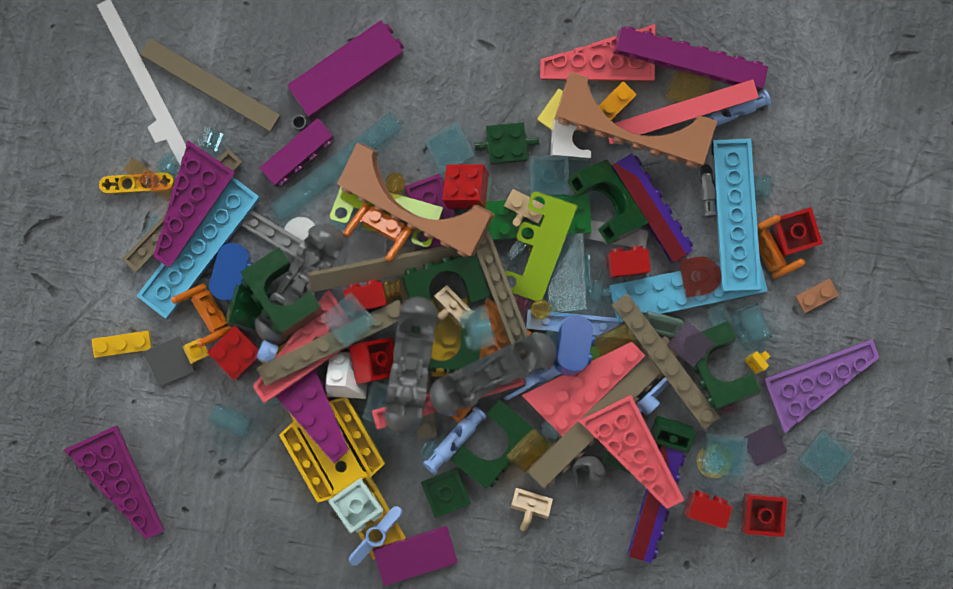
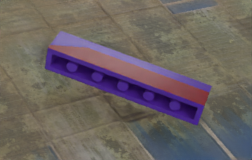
(659, 218)
(653, 513)

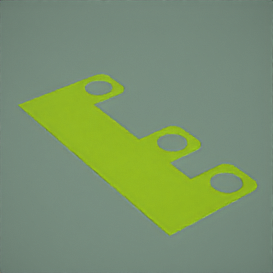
(414, 206)
(546, 246)

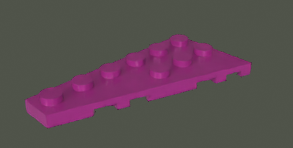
(193, 196)
(312, 410)
(113, 471)

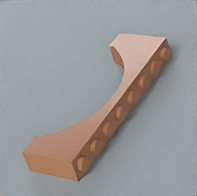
(580, 110)
(365, 180)

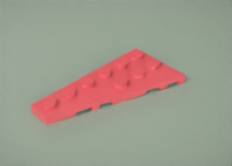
(598, 63)
(304, 335)
(569, 398)
(631, 443)

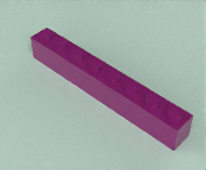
(687, 58)

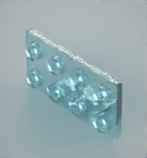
(570, 277)

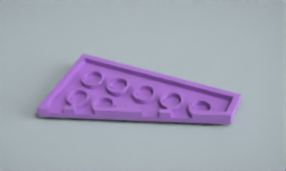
(810, 384)

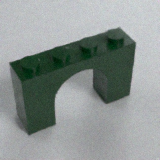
(604, 179)
(467, 268)
(286, 318)
(463, 357)
(723, 393)
(486, 471)

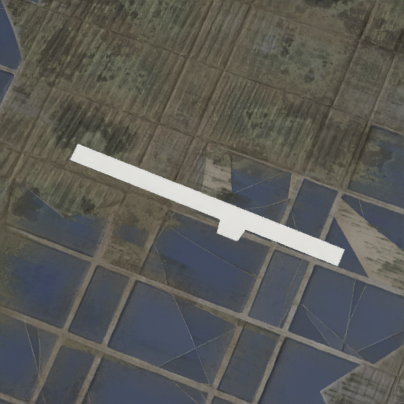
(164, 126)

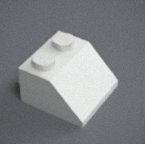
(341, 378)

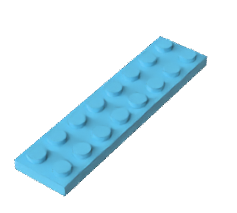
(736, 215)
(201, 250)
(666, 294)

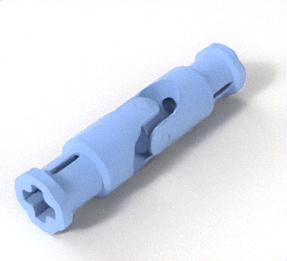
(742, 109)
(452, 442)

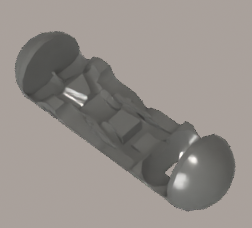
(314, 253)
(499, 368)
(409, 371)

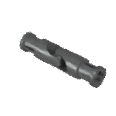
(708, 190)

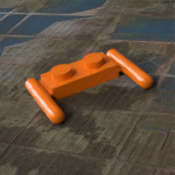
(382, 224)
(770, 252)
(208, 311)

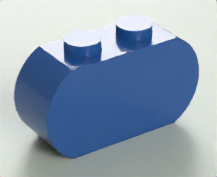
(226, 272)
(574, 345)

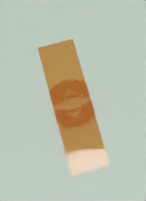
(149, 179)

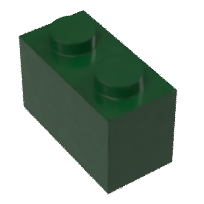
(673, 434)

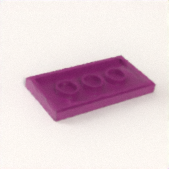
(430, 191)
(415, 555)

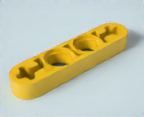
(136, 187)

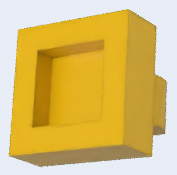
(195, 352)
(757, 361)

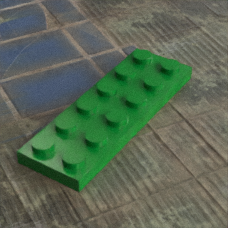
(502, 223)

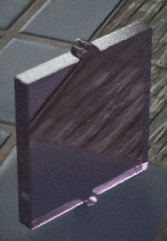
(690, 344)
(765, 444)

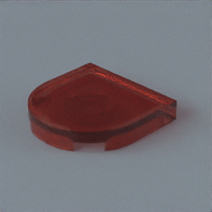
(699, 276)

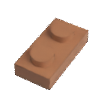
(816, 295)

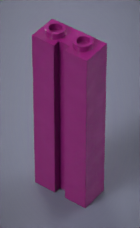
(346, 69)

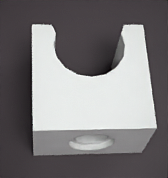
(563, 144)

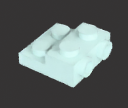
(356, 506)

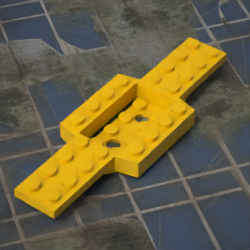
(315, 475)

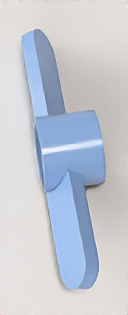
(267, 351)
(534, 380)
(649, 401)
(367, 545)

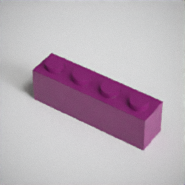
(297, 153)

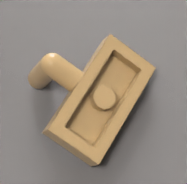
(519, 203)
(450, 305)
(530, 504)

